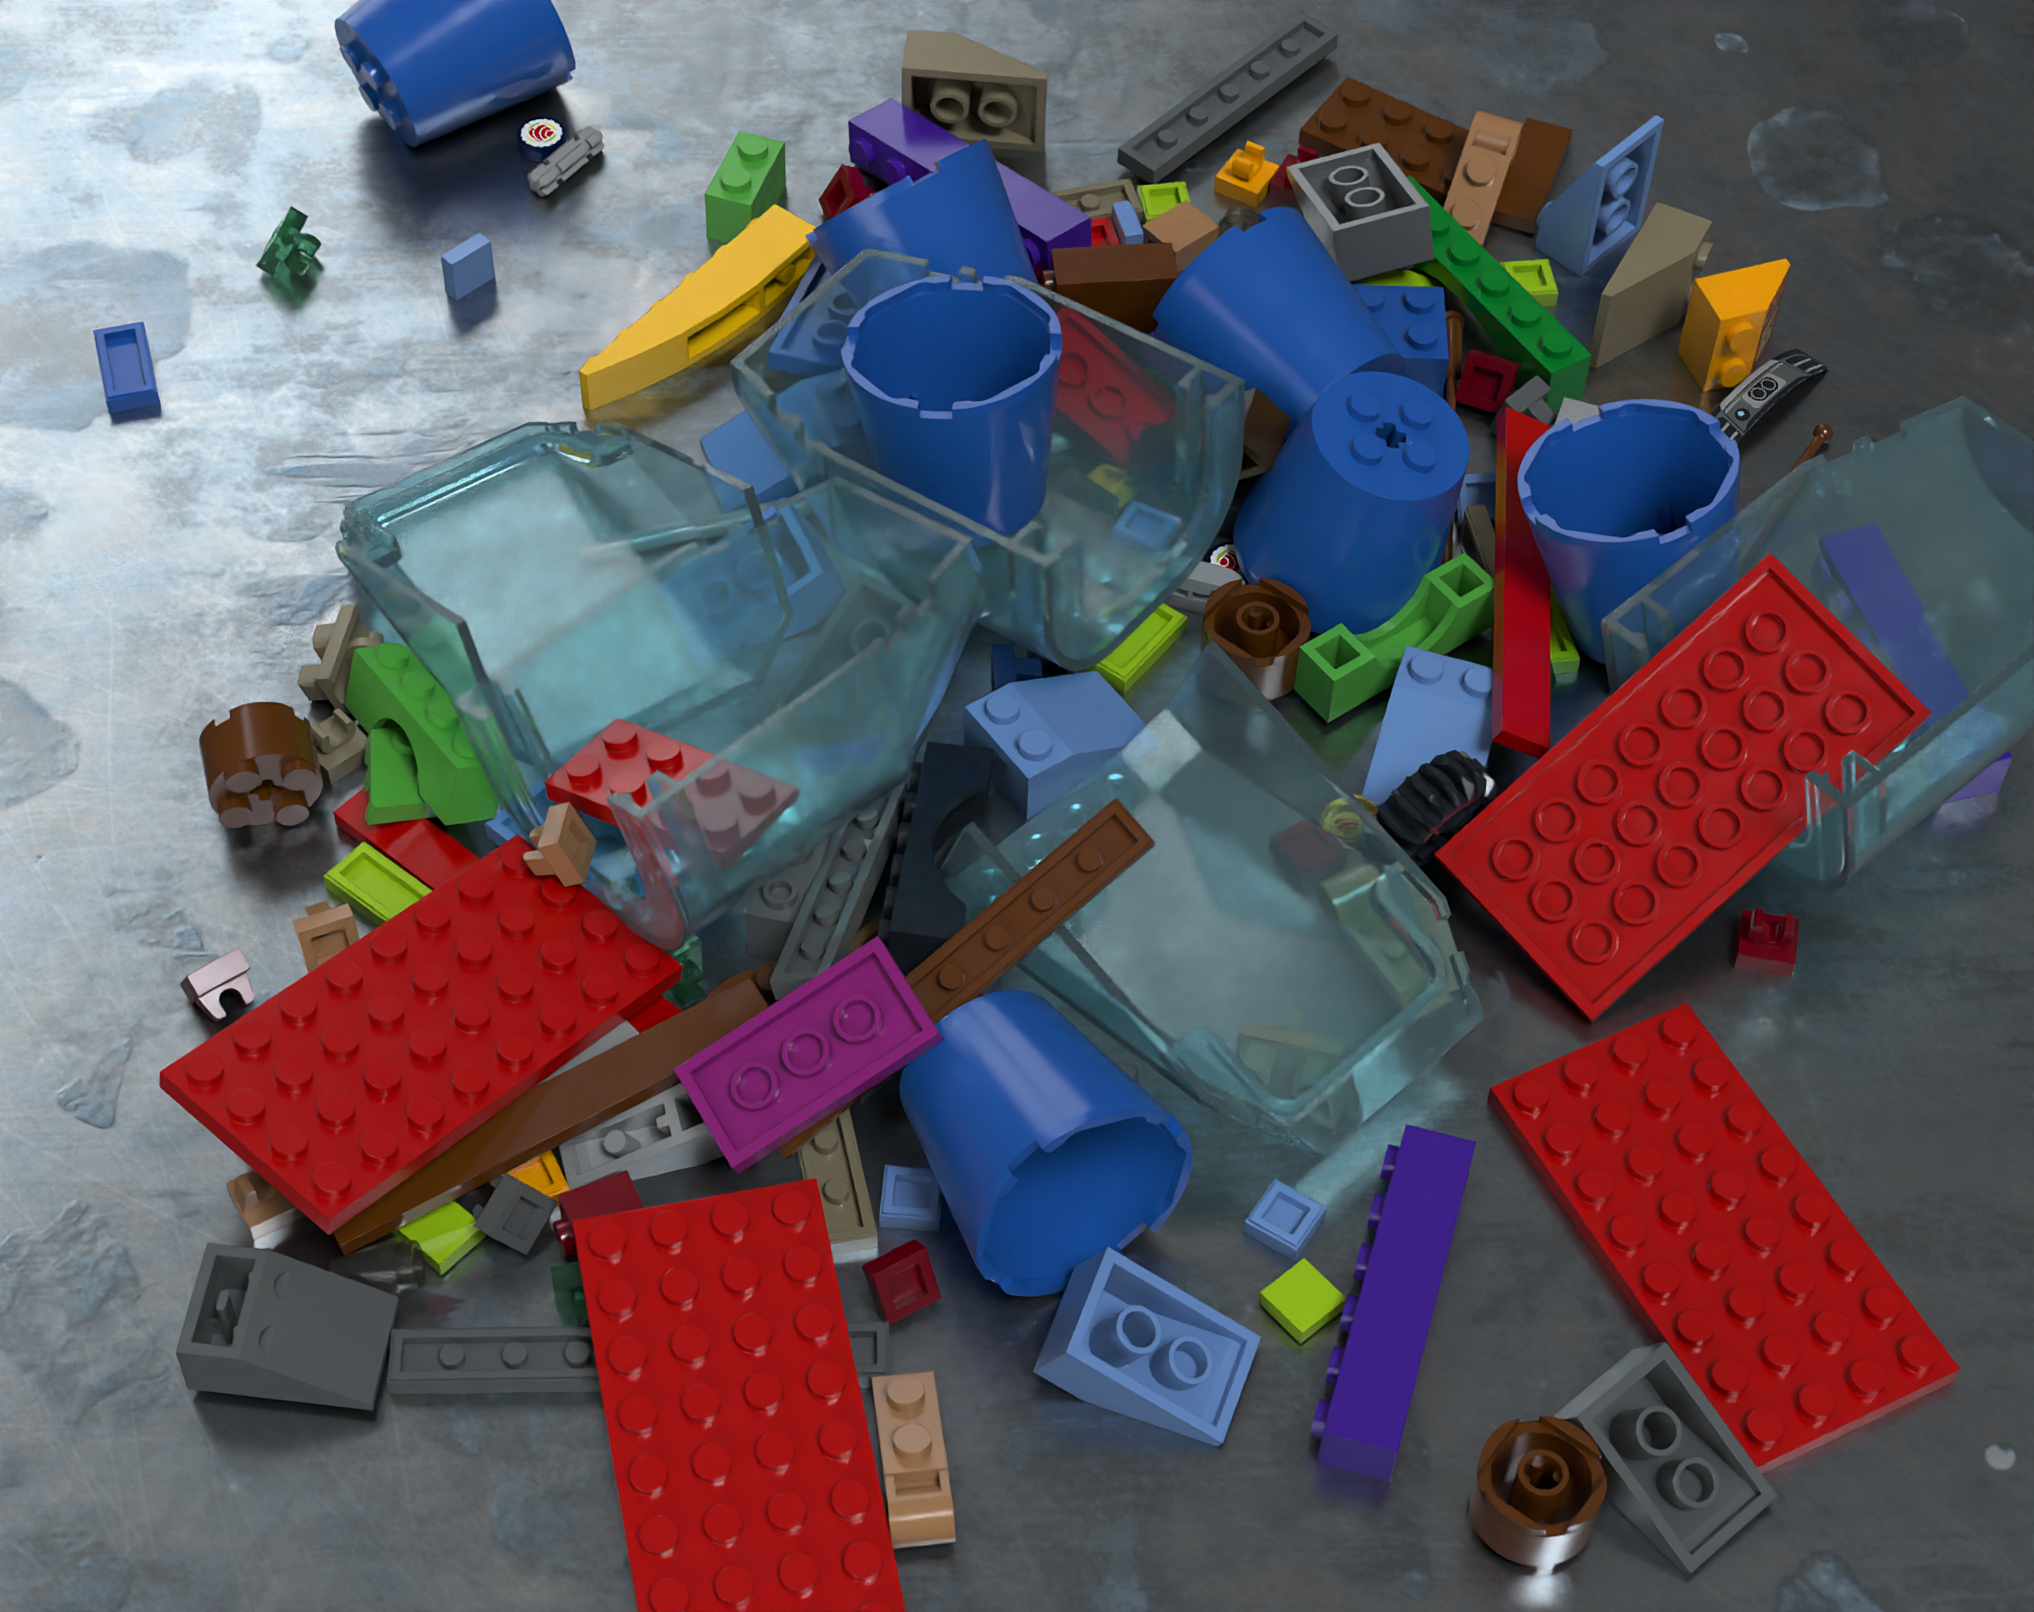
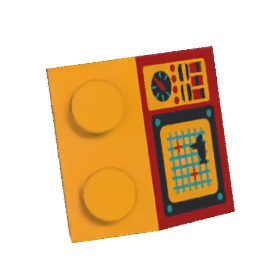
(1731, 323)

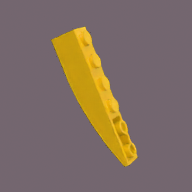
(705, 309)

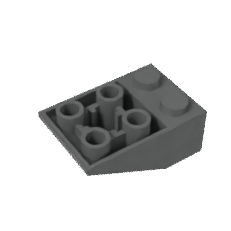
(284, 1330)

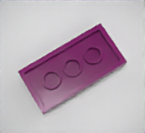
(808, 1054)

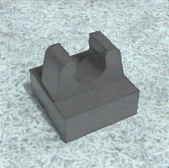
(1529, 401)
(514, 1213)

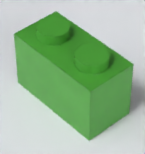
(744, 185)

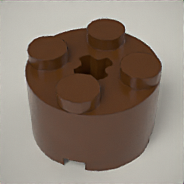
(1259, 631)
(260, 766)
(1537, 1491)

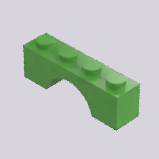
(1349, 668)
(395, 690)

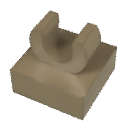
(338, 746)

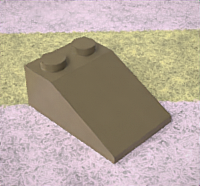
(974, 91)
(1651, 282)

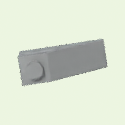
(644, 1140)

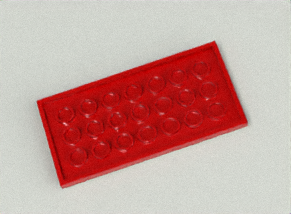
(1678, 787)
(418, 1033)
(1722, 1236)
(735, 1407)

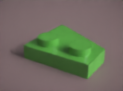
(392, 778)

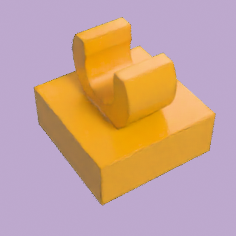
(1246, 175)

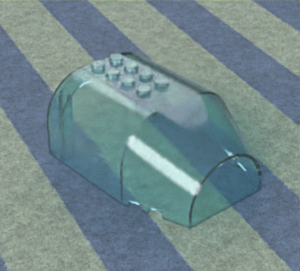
(1134, 473)
(1929, 567)
(784, 653)

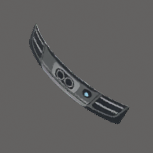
(1762, 390)

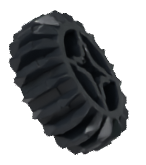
(1436, 805)

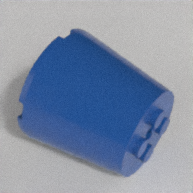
(451, 60)
(948, 217)
(1274, 313)
(959, 393)
(1357, 500)
(1624, 502)
(1040, 1141)

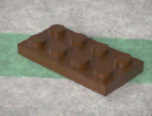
(1412, 137)

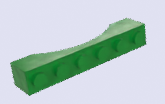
(1505, 309)

